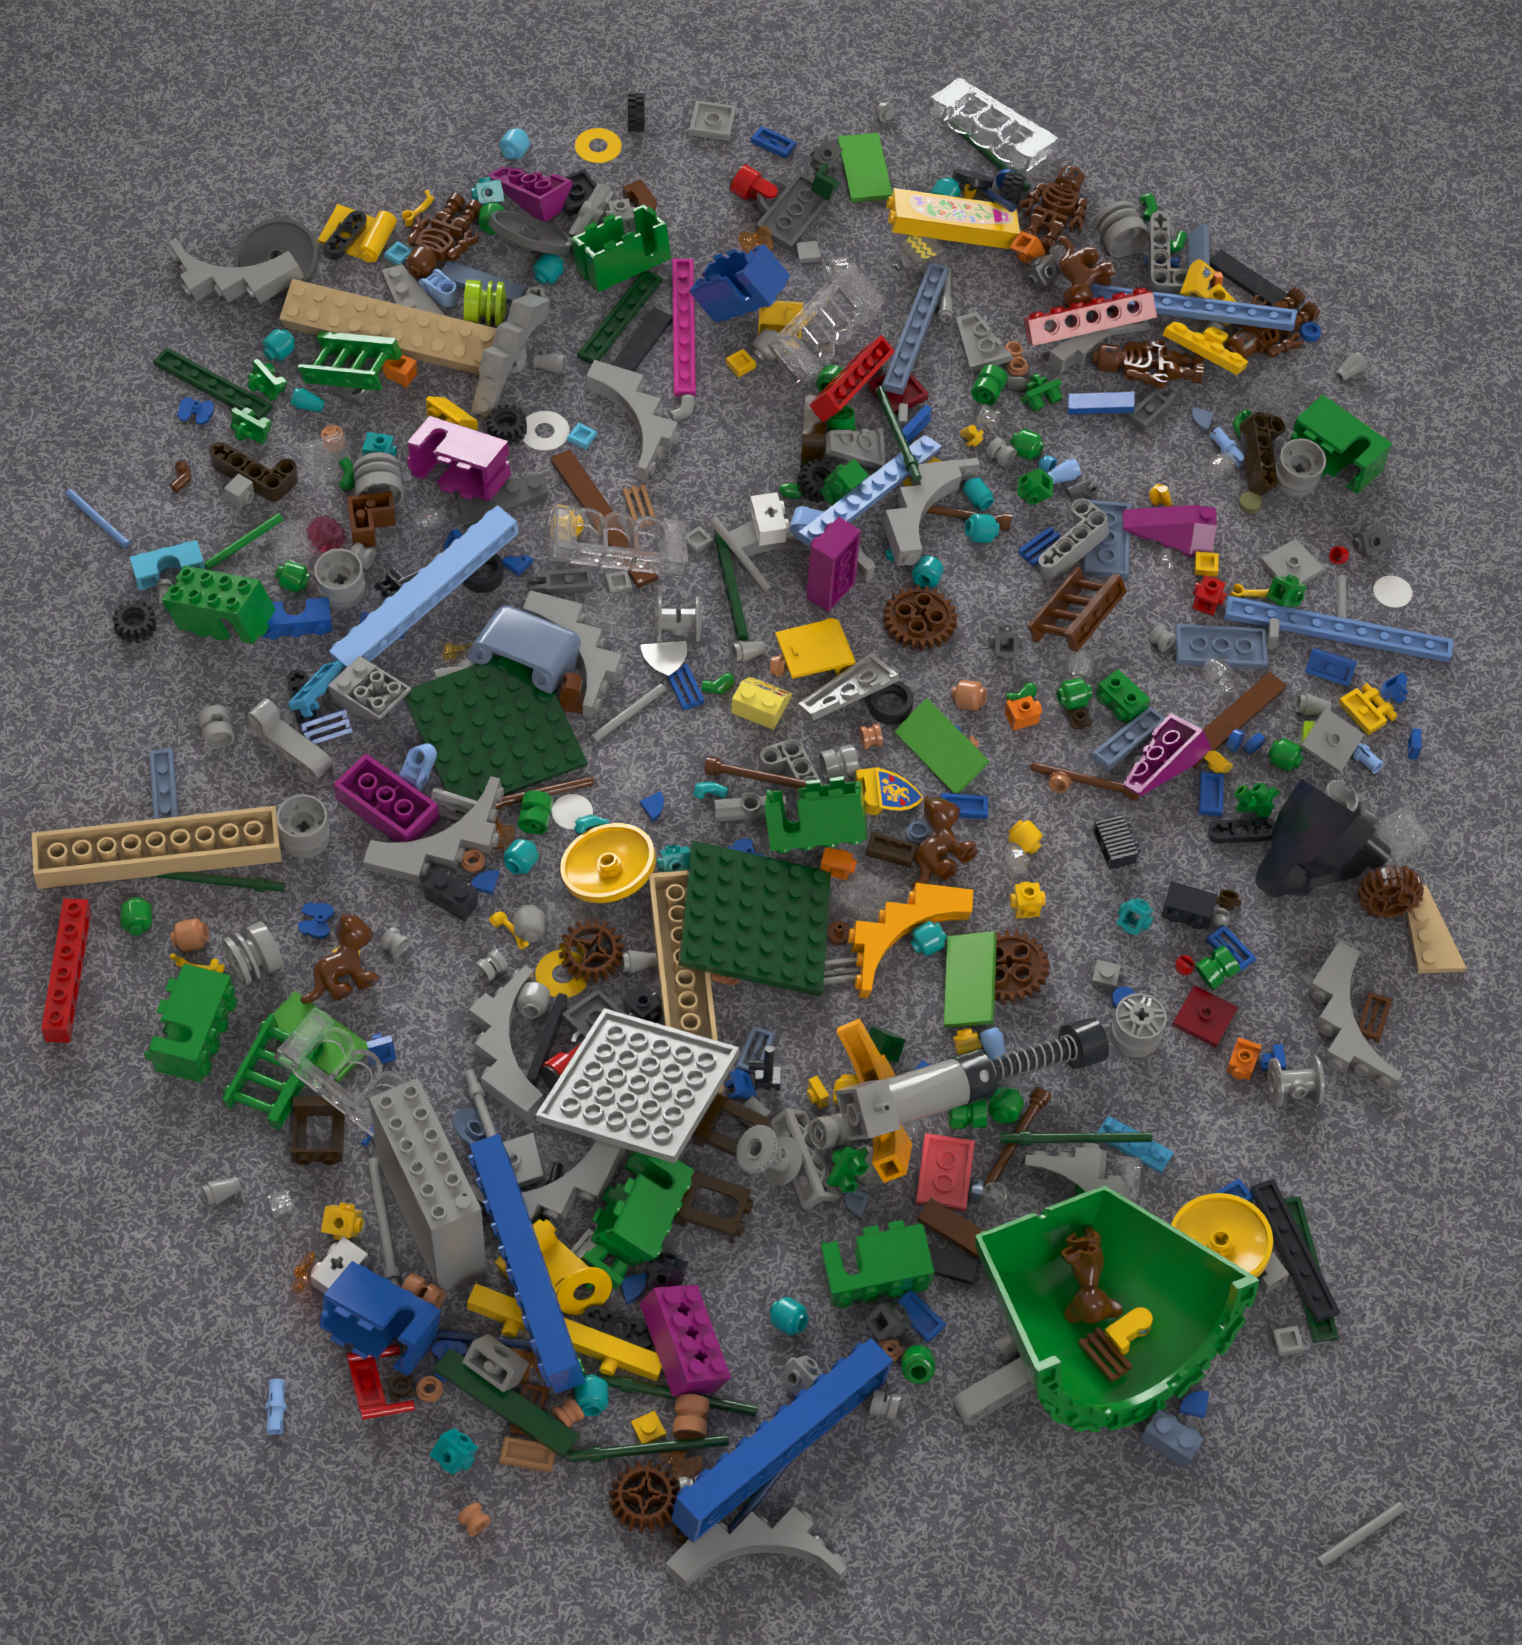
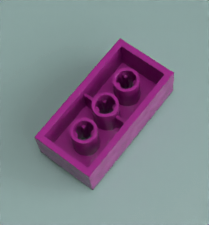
(833, 563)
(386, 801)
(685, 1340)

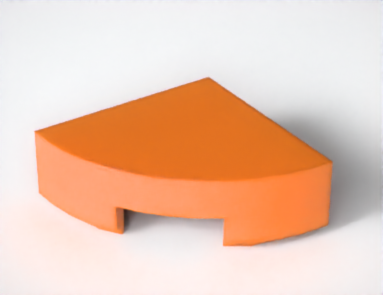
(1216, 279)

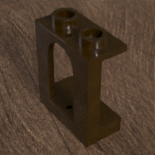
(316, 1107)
(705, 1132)
(728, 1226)

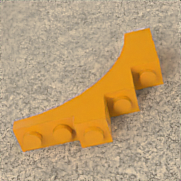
(898, 919)
(894, 1148)

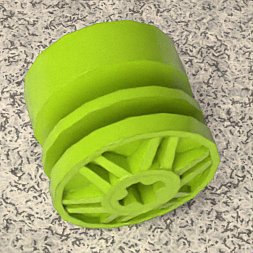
(484, 302)

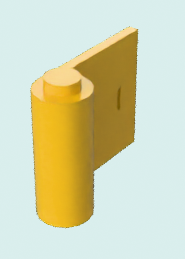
(371, 241)
(815, 648)
(558, 1258)

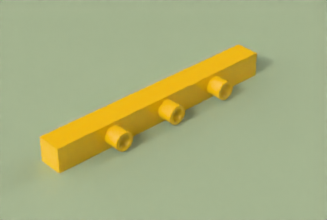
(586, 1340)

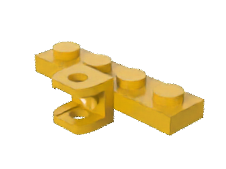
(1207, 345)

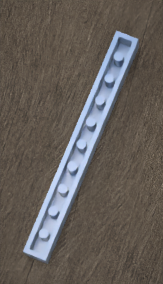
(426, 588)

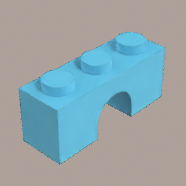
(149, 565)

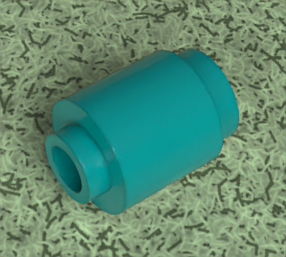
(978, 493)

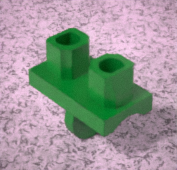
(263, 379)
(1033, 396)
(247, 426)
(1257, 799)
(847, 1165)
(594, 1259)

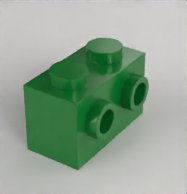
(842, 481)
(1122, 697)

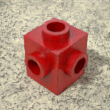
(1209, 595)

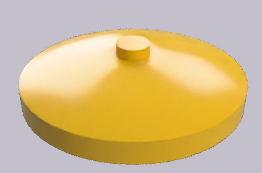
(608, 863)
(1228, 1228)

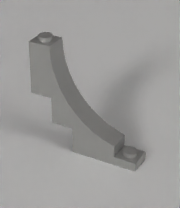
(914, 501)

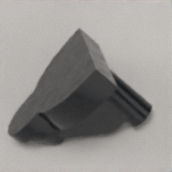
(1317, 845)

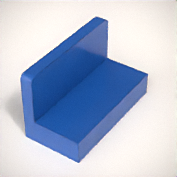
(1331, 666)

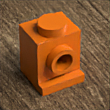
(1027, 247)
(401, 371)
(1022, 712)
(838, 862)
(1243, 1059)

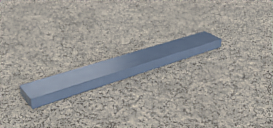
(915, 328)

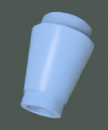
(1065, 471)
(993, 1043)

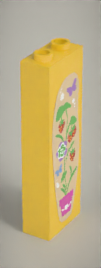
(951, 218)

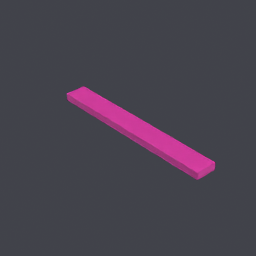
(683, 327)

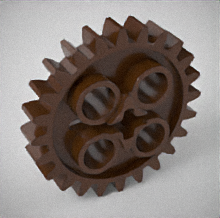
(920, 618)
(1011, 986)

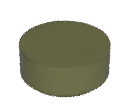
(1250, 502)

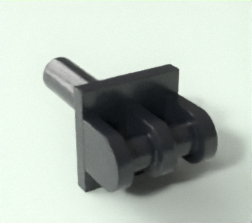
(393, 581)
(765, 1073)

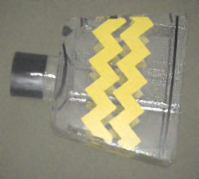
(917, 252)

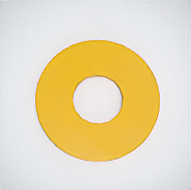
(613, 145)
(544, 975)
(593, 1275)

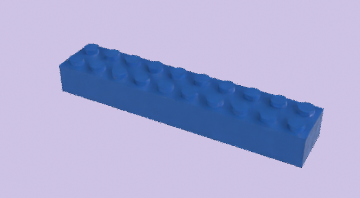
(525, 1265)
(780, 1440)

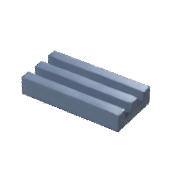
(763, 1032)

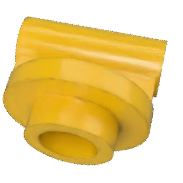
(972, 435)
(1160, 494)
(966, 1041)

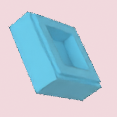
(397, 253)
(582, 436)

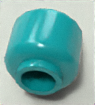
(946, 187)
(548, 268)
(278, 345)
(981, 528)
(927, 572)
(520, 856)
(928, 938)
(788, 1316)
(592, 1395)

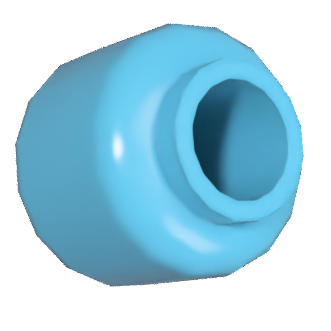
(514, 143)

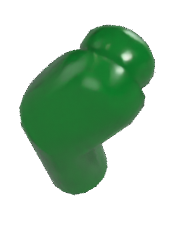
(348, 478)
(790, 491)

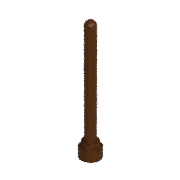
(1003, 520)
(714, 766)
(1086, 779)
(551, 790)
(1038, 1099)

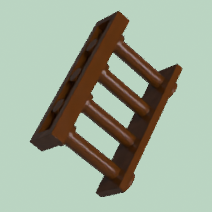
(1085, 622)

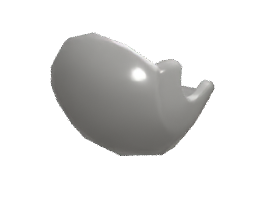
(1337, 790)

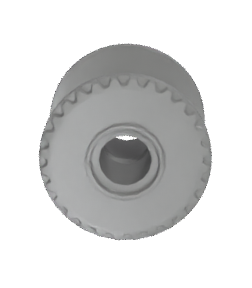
(678, 620)
(1296, 1082)
(762, 1151)

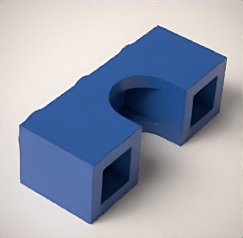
(313, 619)

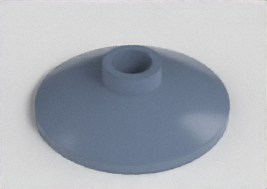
(469, 1125)

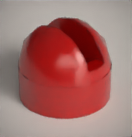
(1338, 551)
(1182, 966)

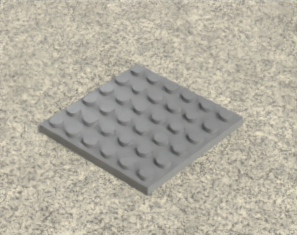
(638, 1085)

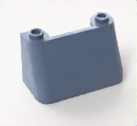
(530, 641)

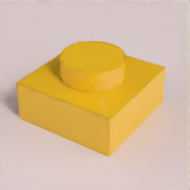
(740, 363)
(1206, 563)
(1218, 762)
(817, 1093)
(648, 1428)

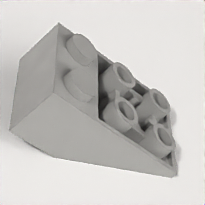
(366, 690)

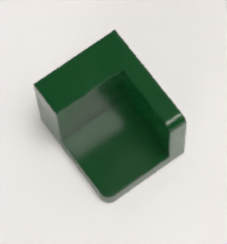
(823, 184)
(887, 1043)

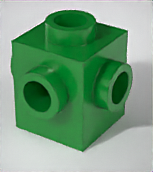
(1035, 486)
(1287, 590)

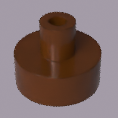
(838, 933)

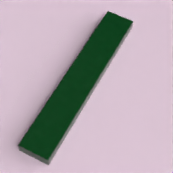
(619, 317)
(211, 383)
(731, 588)
(1326, 1329)
(508, 1405)

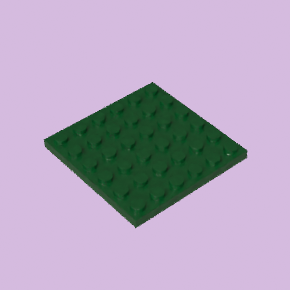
(493, 725)
(755, 918)

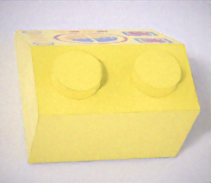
(760, 702)

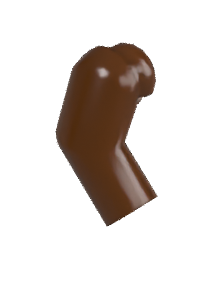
(183, 476)

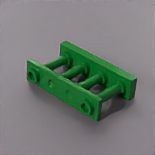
(350, 345)
(279, 1111)

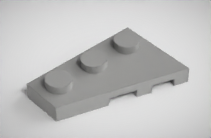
(980, 343)
(861, 445)

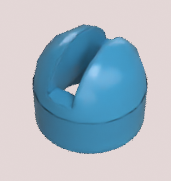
(1046, 462)

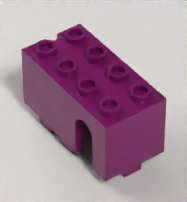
(475, 459)

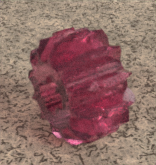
(326, 533)

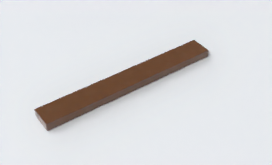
(590, 497)

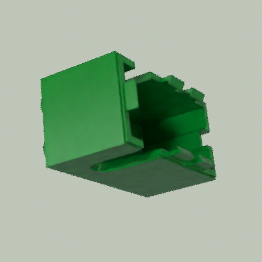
(610, 256)
(1343, 441)
(207, 596)
(825, 813)
(193, 1022)
(642, 1210)
(886, 1264)

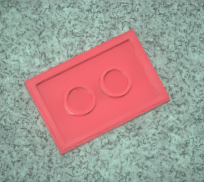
(945, 1171)

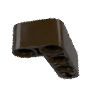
(813, 434)
(1256, 438)
(267, 483)

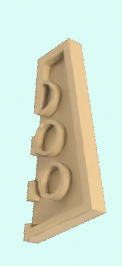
(1431, 940)

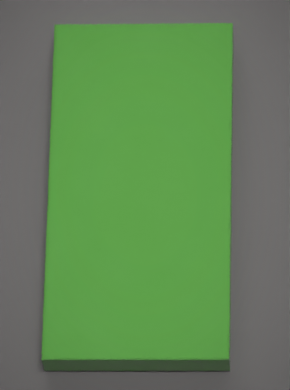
(864, 167)
(942, 746)
(970, 980)
(293, 1012)

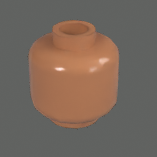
(969, 695)
(190, 935)

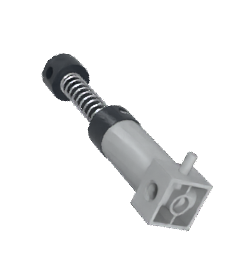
(960, 1081)

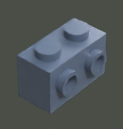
(1172, 1438)

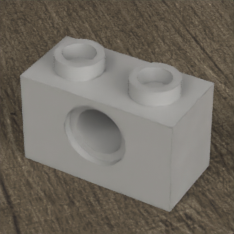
(495, 1362)

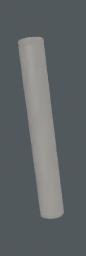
(1341, 596)

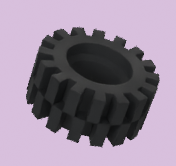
(636, 112)
(1012, 187)
(507, 414)
(806, 482)
(134, 610)

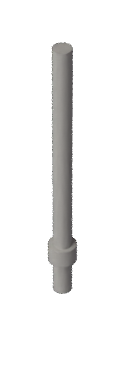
(477, 1095)
(391, 1271)

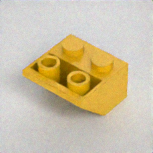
(778, 315)
(446, 410)

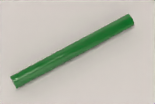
(243, 541)

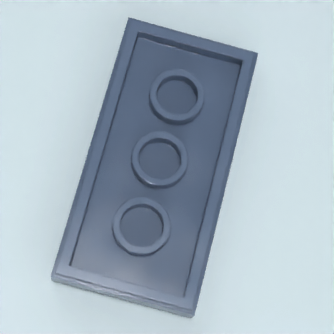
(1113, 552)
(1235, 645)

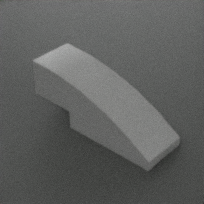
(1077, 349)

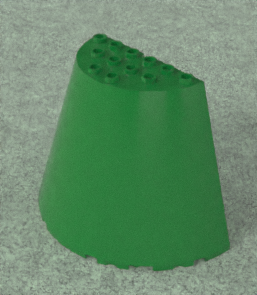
(1147, 1264)

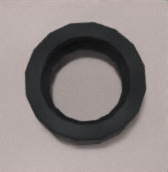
(488, 584)
(896, 716)

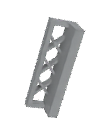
(809, 1178)

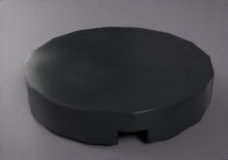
(973, 178)

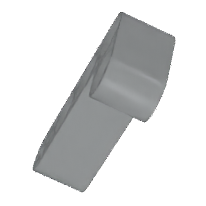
(1156, 252)
(1089, 530)
(266, 723)
(783, 761)
(993, 1392)

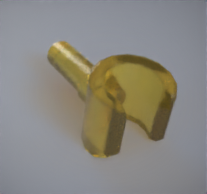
(450, 650)

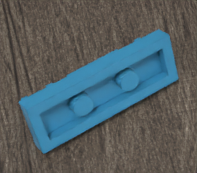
(315, 688)
(1151, 1153)

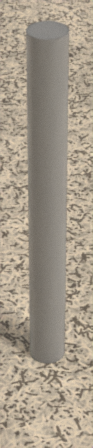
(740, 554)
(627, 713)
(1360, 1534)

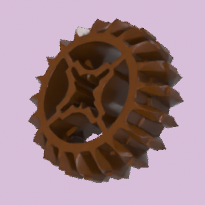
(1390, 891)
(584, 945)
(634, 1496)

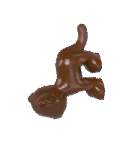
(1080, 271)
(941, 817)
(352, 935)
(1087, 1264)

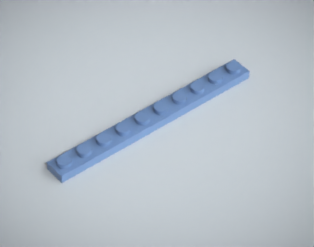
(1210, 309)
(870, 490)
(1340, 629)

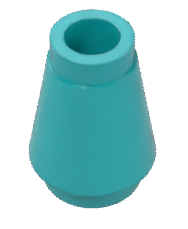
(306, 400)

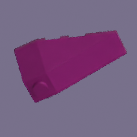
(535, 193)
(1181, 527)
(1172, 750)

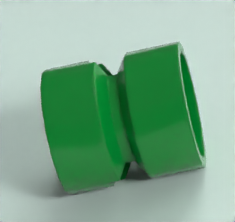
(989, 385)
(842, 420)
(535, 812)
(1216, 968)
(972, 1115)

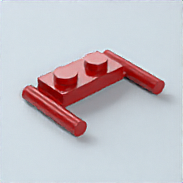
(368, 1386)

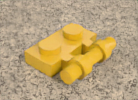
(1363, 712)

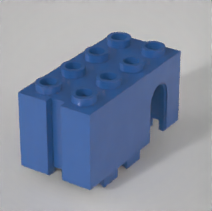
(739, 283)
(373, 1312)

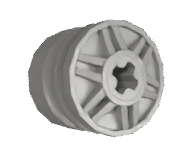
(1121, 229)
(1299, 467)
(378, 474)
(338, 568)
(303, 826)
(249, 954)
(1138, 1025)

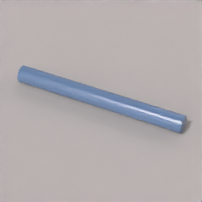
(97, 518)

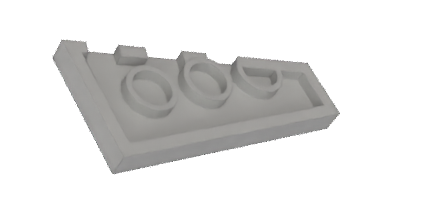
(407, 291)
(851, 685)

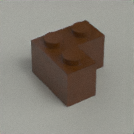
(370, 512)

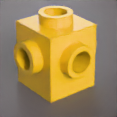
(1027, 900)
(342, 1221)

